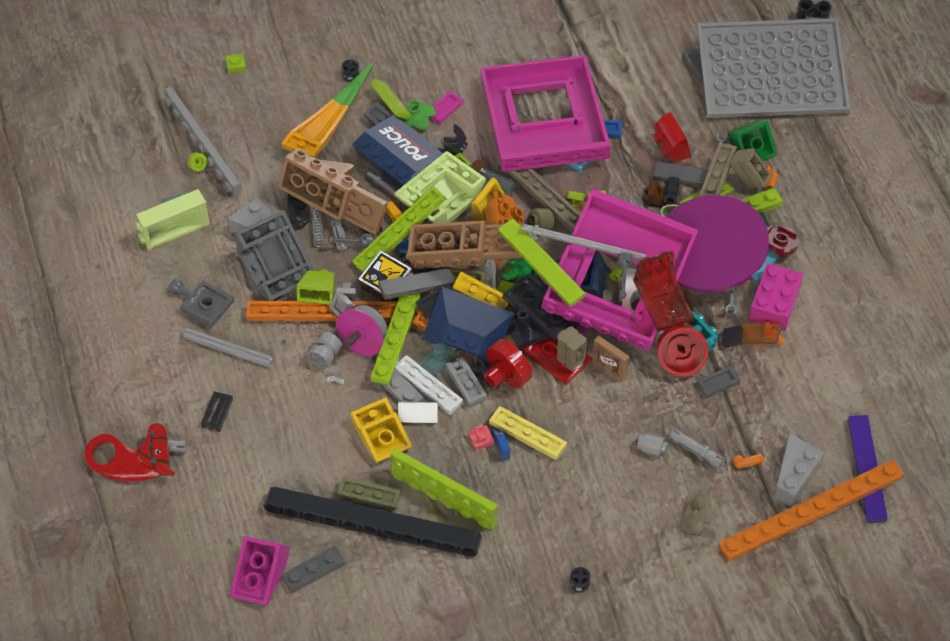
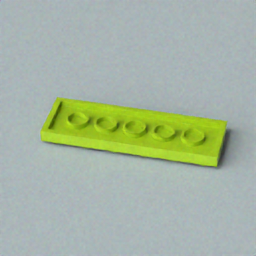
(444, 489)

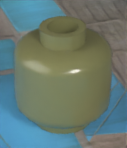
(541, 217)

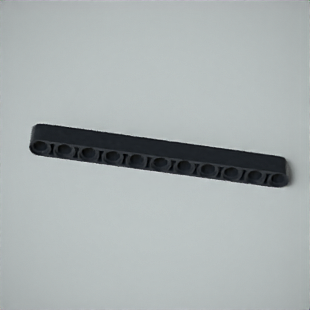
(373, 521)

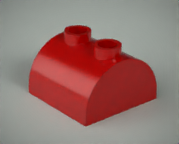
(672, 138)

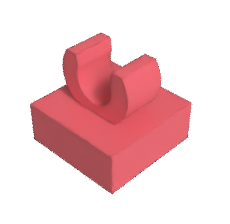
(480, 437)

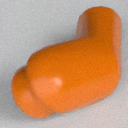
(772, 182)

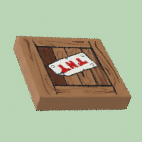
(610, 358)

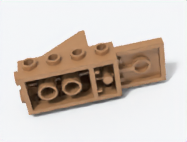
(331, 190)
(457, 245)

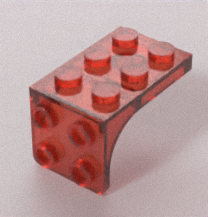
(661, 292)

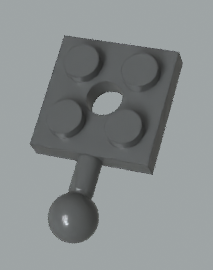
(203, 293)

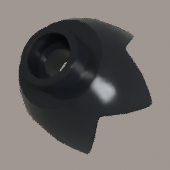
(455, 144)

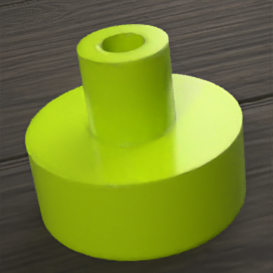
(197, 161)
(575, 196)

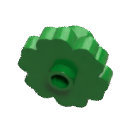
(516, 268)

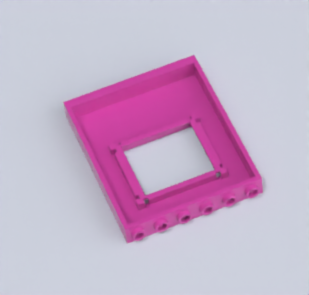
(550, 140)
(626, 227)

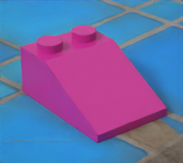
(259, 570)

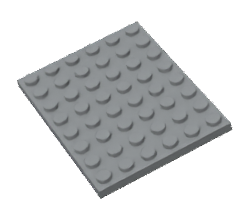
(772, 68)

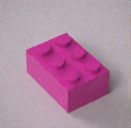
(776, 295)

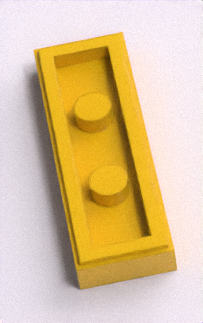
(473, 288)

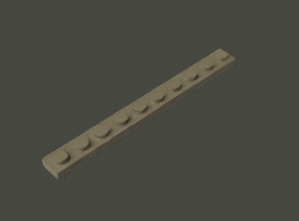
(717, 173)
(556, 203)

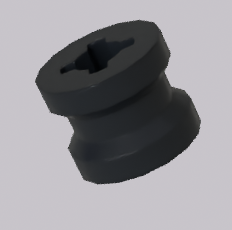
(348, 66)
(579, 574)

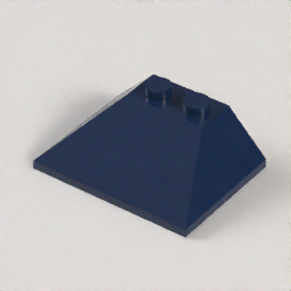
(466, 323)

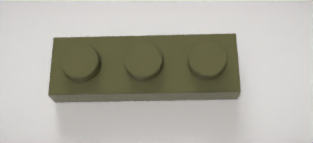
(369, 493)

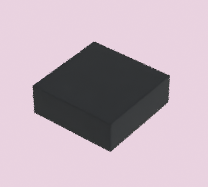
(732, 336)

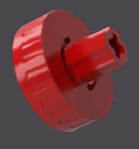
(668, 350)
(507, 365)

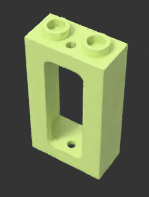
(172, 219)

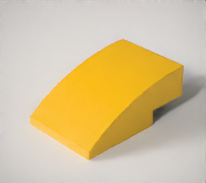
(380, 429)

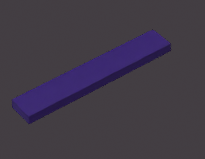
(866, 460)

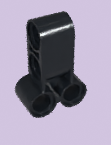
(808, 10)

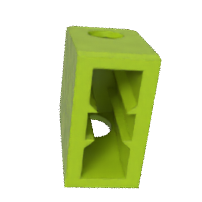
(316, 287)

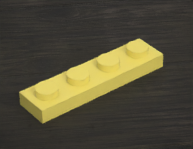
(528, 433)

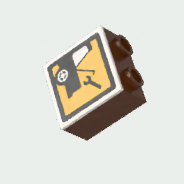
(383, 268)

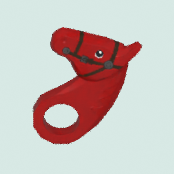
(128, 465)

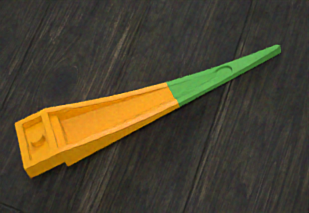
(318, 129)

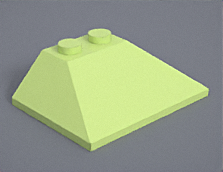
(453, 179)

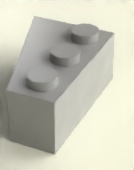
(248, 215)
(797, 470)

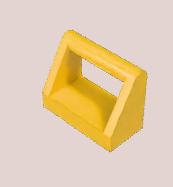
(480, 202)

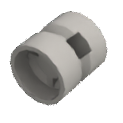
(324, 350)

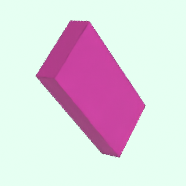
(446, 106)

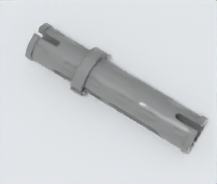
(703, 452)

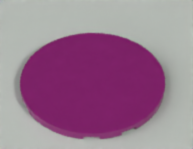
(728, 244)

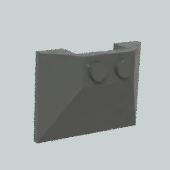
(272, 255)

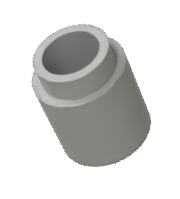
(652, 444)

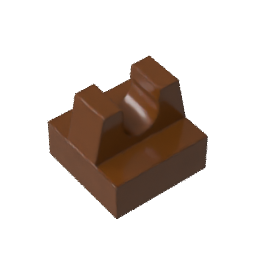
(654, 193)

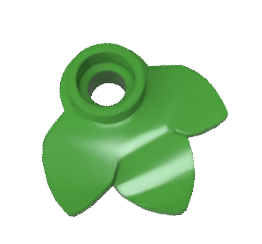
(419, 117)

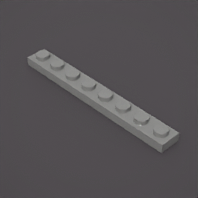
(204, 145)

